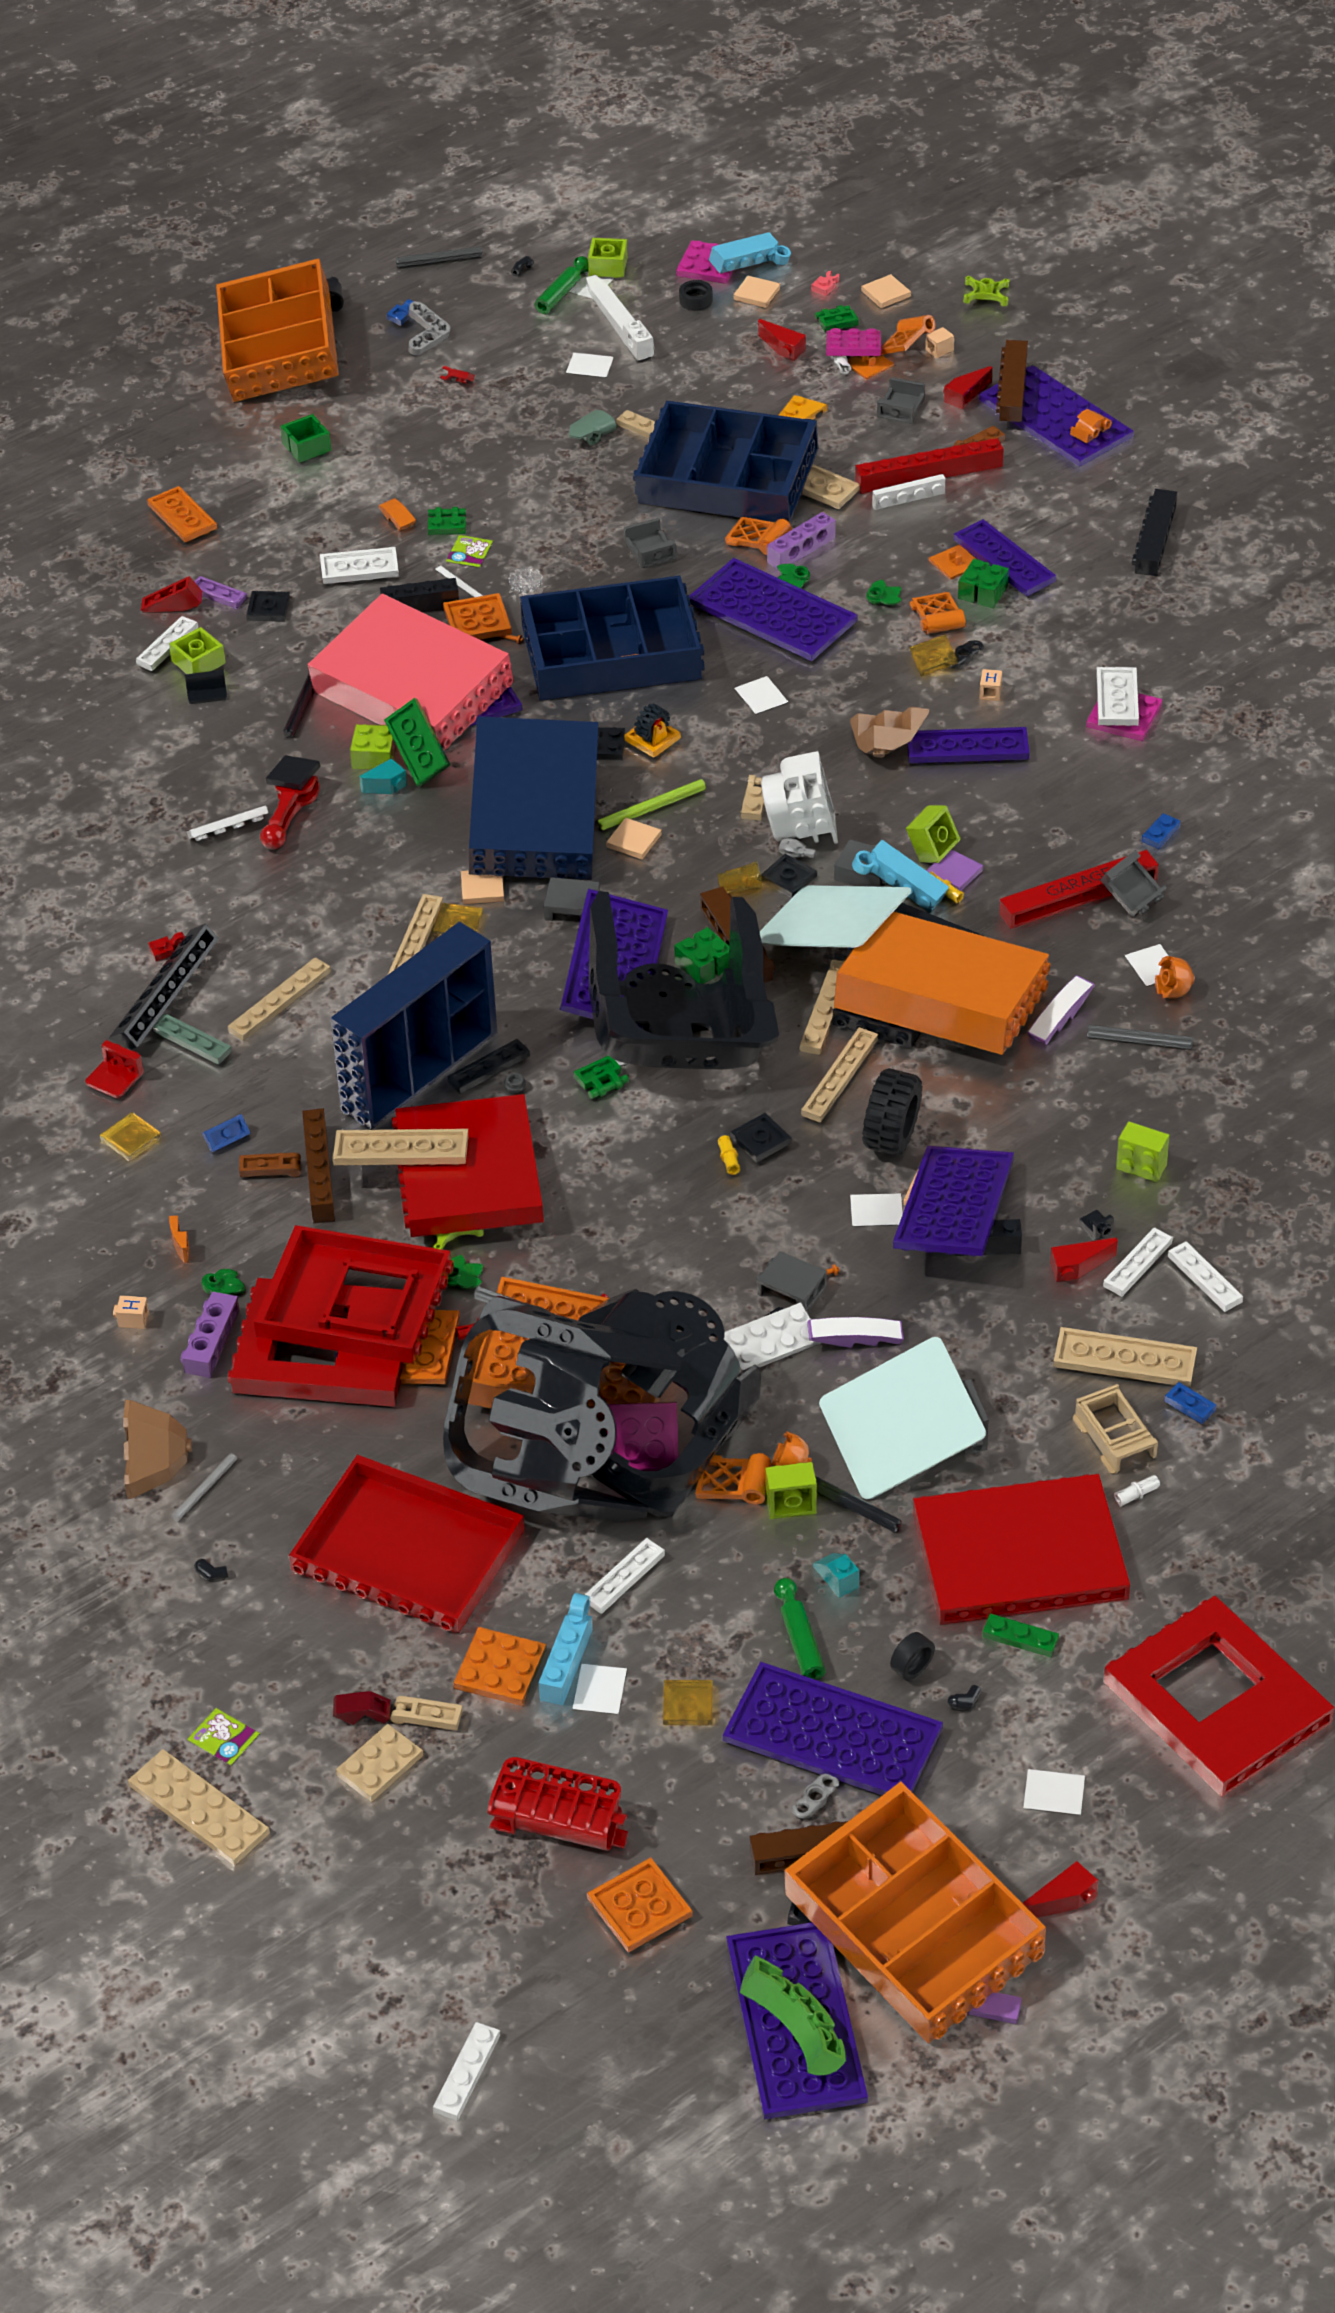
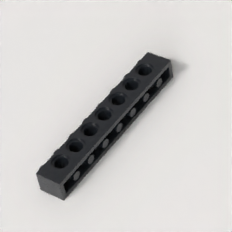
(164, 987)

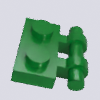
(839, 318)
(446, 525)
(598, 1072)

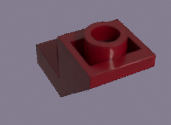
(354, 1706)

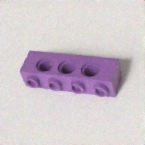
(801, 540)
(210, 1334)

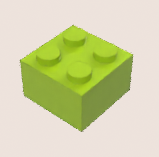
(608, 257)
(197, 652)
(371, 746)
(933, 833)
(1142, 1151)
(791, 1490)

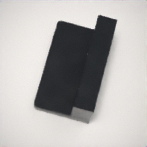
(206, 687)

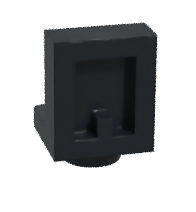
(1097, 1225)

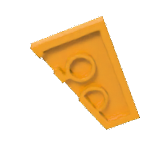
(803, 408)

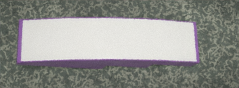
(1060, 1009)
(851, 1330)

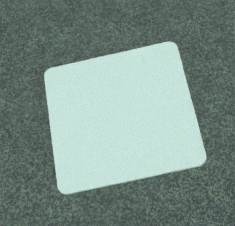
(832, 916)
(902, 1418)

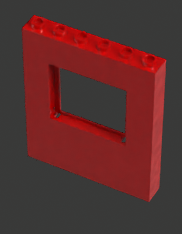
(313, 1275)
(353, 1377)
(1244, 1732)

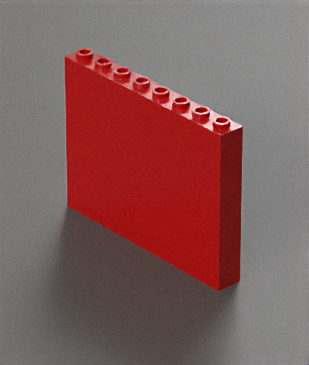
(493, 1186)
(407, 1543)
(1020, 1549)

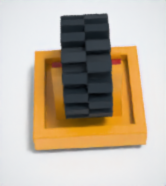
(652, 731)

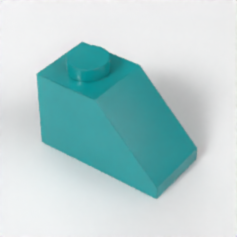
(384, 779)
(838, 1573)

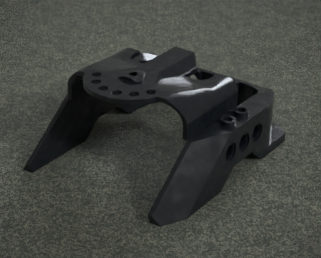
(672, 1009)
(567, 1373)
(707, 1375)

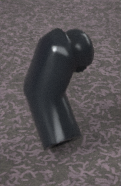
(525, 261)
(208, 1572)
(964, 1701)

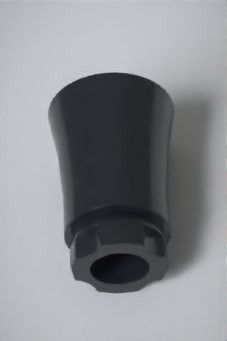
(335, 291)

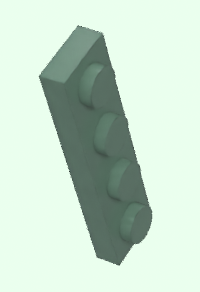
(192, 1038)

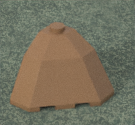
(887, 730)
(154, 1448)

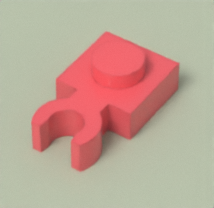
(826, 284)

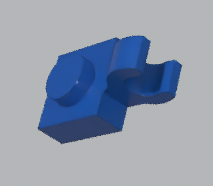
(399, 314)

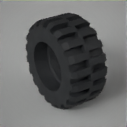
(892, 1111)

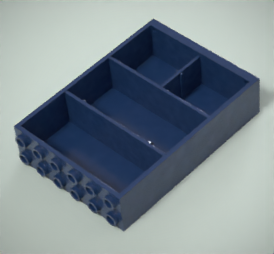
(726, 461)
(583, 632)
(533, 798)
(414, 1025)

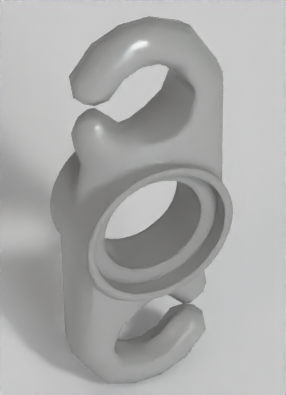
(814, 1805)

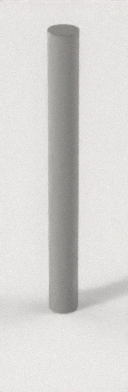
(204, 1487)

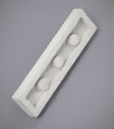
(908, 492)
(160, 649)
(220, 826)
(1137, 1262)
(1205, 1276)
(624, 1575)
(466, 2071)

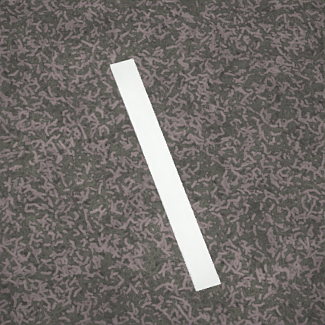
(460, 583)

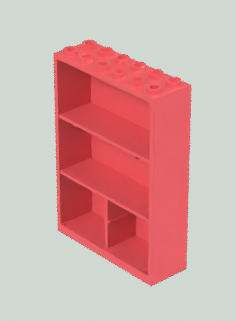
(405, 655)

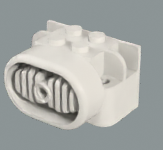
(799, 799)

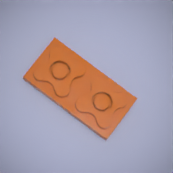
(182, 514)
(436, 1352)

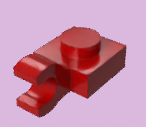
(461, 376)
(163, 947)

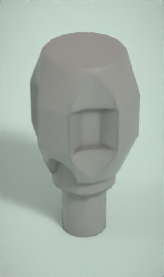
(795, 848)

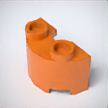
(1090, 425)

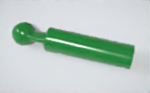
(561, 285)
(799, 1630)

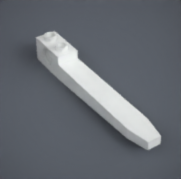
(630, 331)

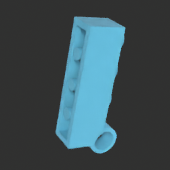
(748, 252)
(901, 872)
(566, 1652)

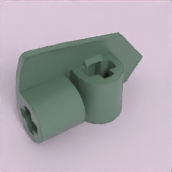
(592, 427)

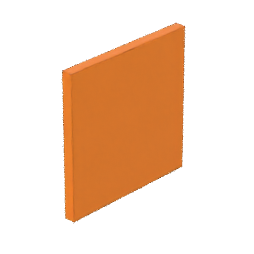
(869, 365)
(952, 561)

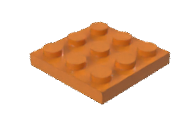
(479, 616)
(500, 1666)
(639, 1904)

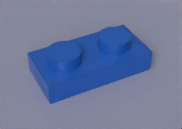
(1160, 831)
(226, 1133)
(1190, 1403)

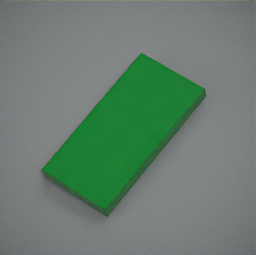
(417, 742)

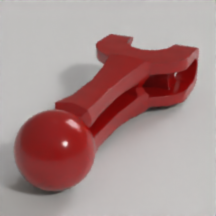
(290, 802)

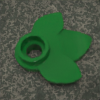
(794, 575)
(881, 593)
(465, 1274)
(223, 1281)

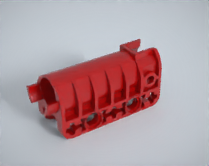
(557, 1808)

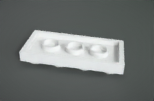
(359, 565)
(1117, 696)
(770, 1337)

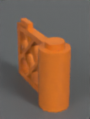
(907, 333)
(766, 536)
(940, 619)
(750, 1483)

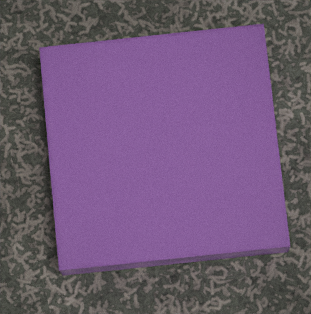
(957, 869)

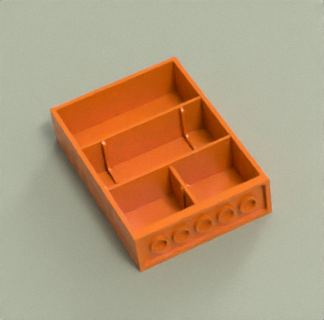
(276, 330)
(943, 982)
(915, 1912)

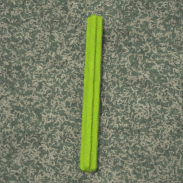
(652, 804)

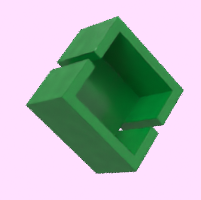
(306, 438)
(990, 580)
(699, 954)

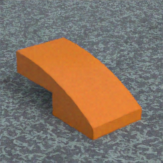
(397, 513)
(179, 1239)

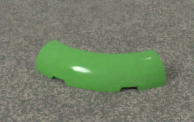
(798, 2012)

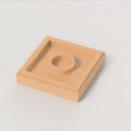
(756, 291)
(886, 291)
(633, 838)
(481, 888)

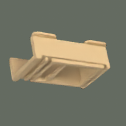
(1123, 1446)

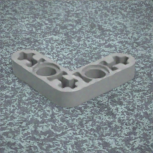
(438, 329)

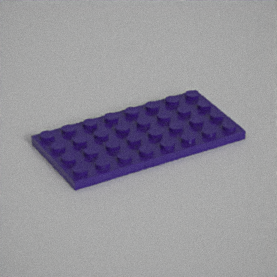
(1051, 412)
(772, 609)
(638, 937)
(953, 1201)
(831, 1730)
(774, 2052)

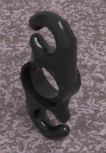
(966, 648)

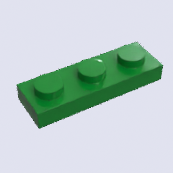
(1020, 1635)

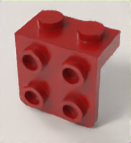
(117, 1071)

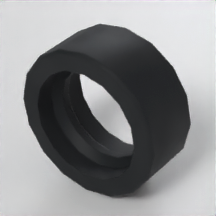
(695, 287)
(912, 1655)

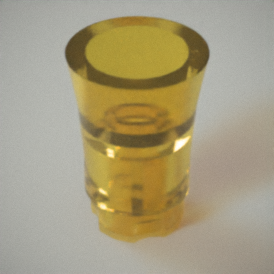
(741, 878)

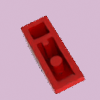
(782, 340)
(967, 387)
(175, 597)
(1078, 1259)
(1064, 1893)

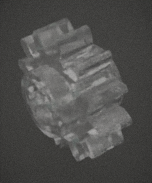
(525, 580)

